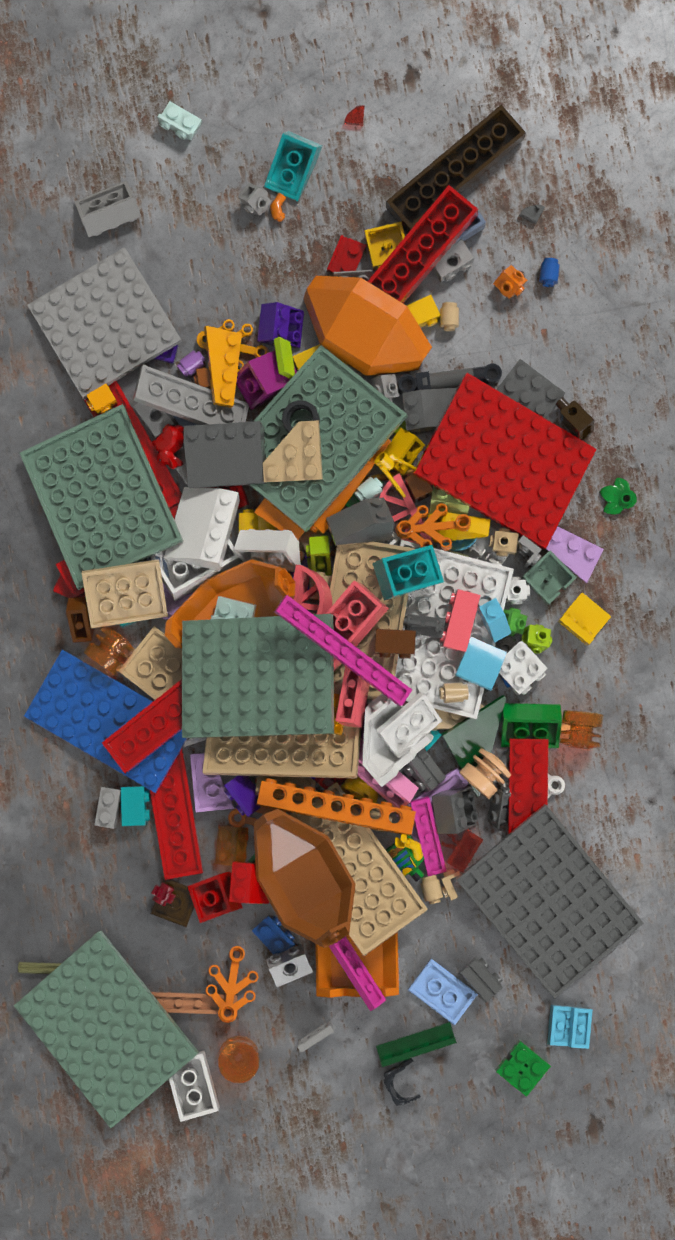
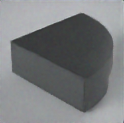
(532, 213)

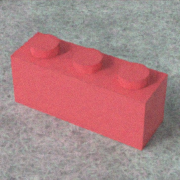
(460, 620)
(352, 700)

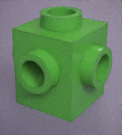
(516, 621)

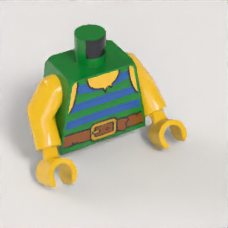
(407, 856)

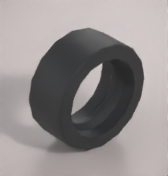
(294, 406)

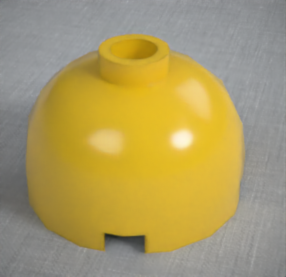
(359, 789)

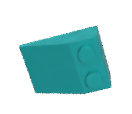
(292, 165)
(407, 572)

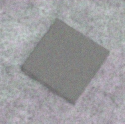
(315, 1036)

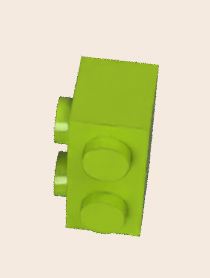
(319, 554)

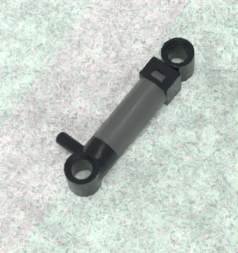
(448, 379)

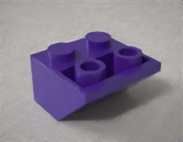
(282, 322)
(243, 791)

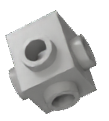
(254, 199)
(386, 385)

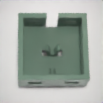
(555, 574)

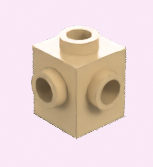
(510, 539)

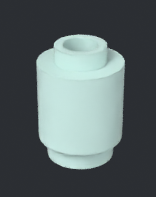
(369, 489)

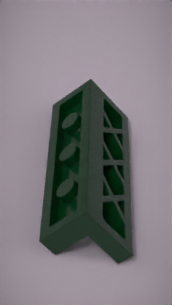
(416, 1044)

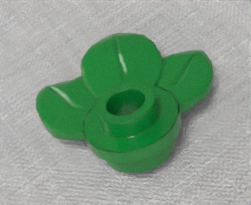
(615, 497)

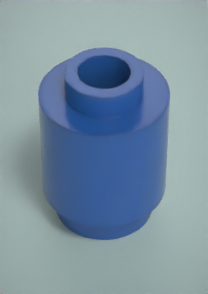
(549, 272)

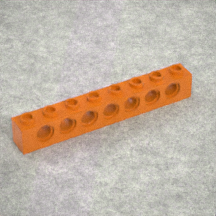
(405, 815)

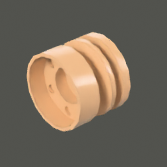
(485, 773)

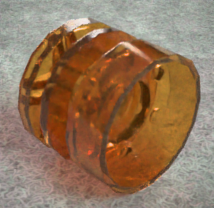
(109, 650)
(581, 729)
(240, 1070)

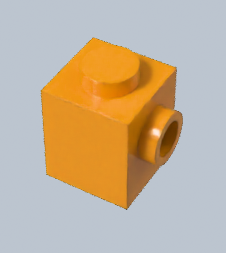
(101, 399)

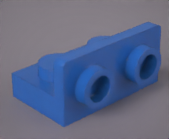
(273, 935)

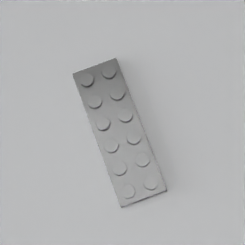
(184, 399)

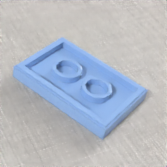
(442, 991)

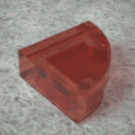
(355, 116)

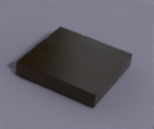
(181, 907)

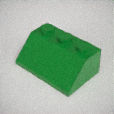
(531, 722)

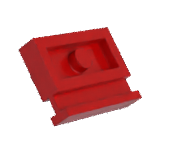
(346, 255)

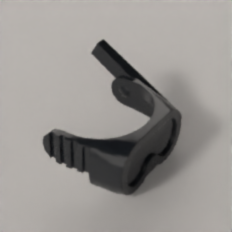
(388, 1081)

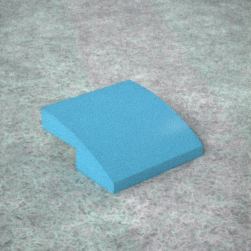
(481, 663)
(569, 1026)

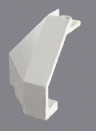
(377, 756)

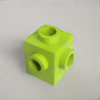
(537, 638)

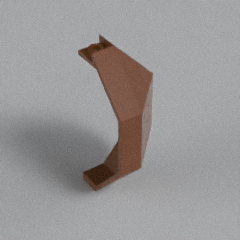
(303, 878)

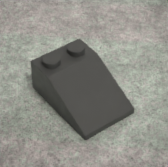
(426, 408)
(362, 523)

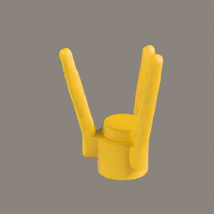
(385, 463)

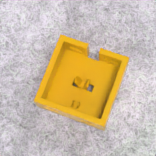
(383, 237)

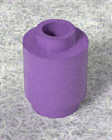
(190, 363)

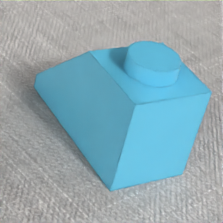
(494, 619)

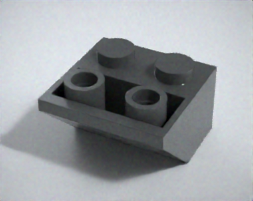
(454, 810)

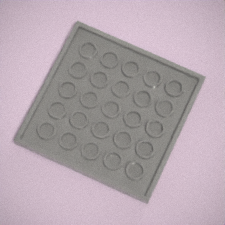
(104, 323)

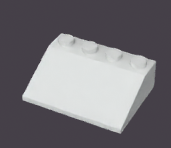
(205, 525)
(188, 577)

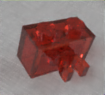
(463, 850)

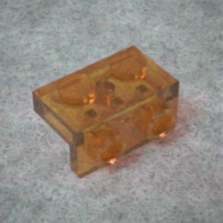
(231, 845)

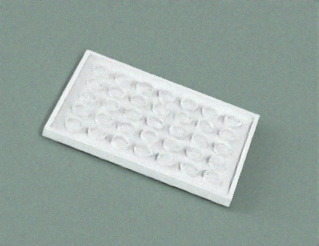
(438, 665)

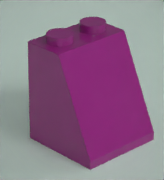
(260, 380)

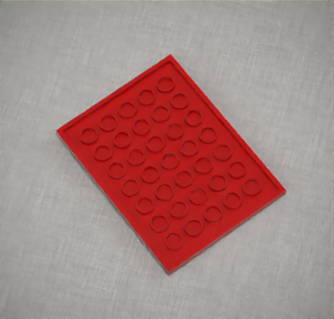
(505, 461)

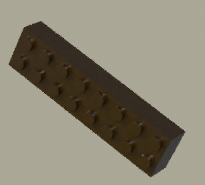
(457, 166)

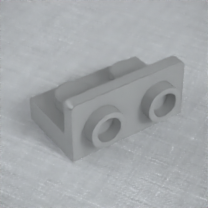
(525, 548)

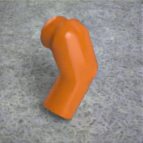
(275, 207)

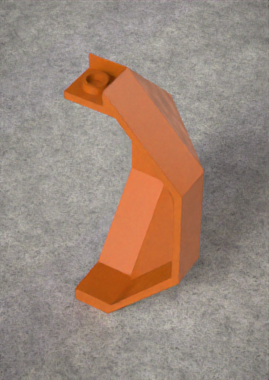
(365, 326)
(247, 582)

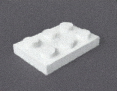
(409, 725)

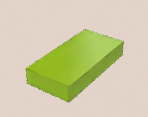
(284, 357)

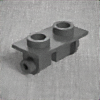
(425, 625)
(497, 813)

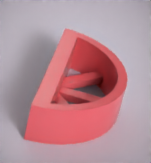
(407, 502)
(301, 577)

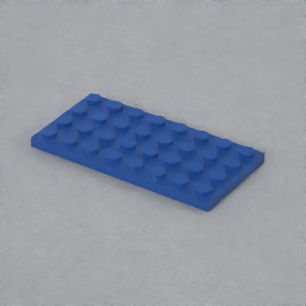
(91, 706)

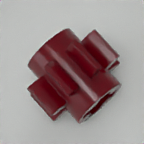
(163, 894)

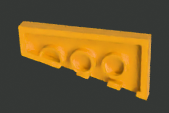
(223, 355)

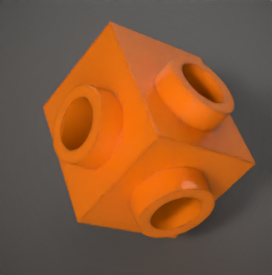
(510, 282)

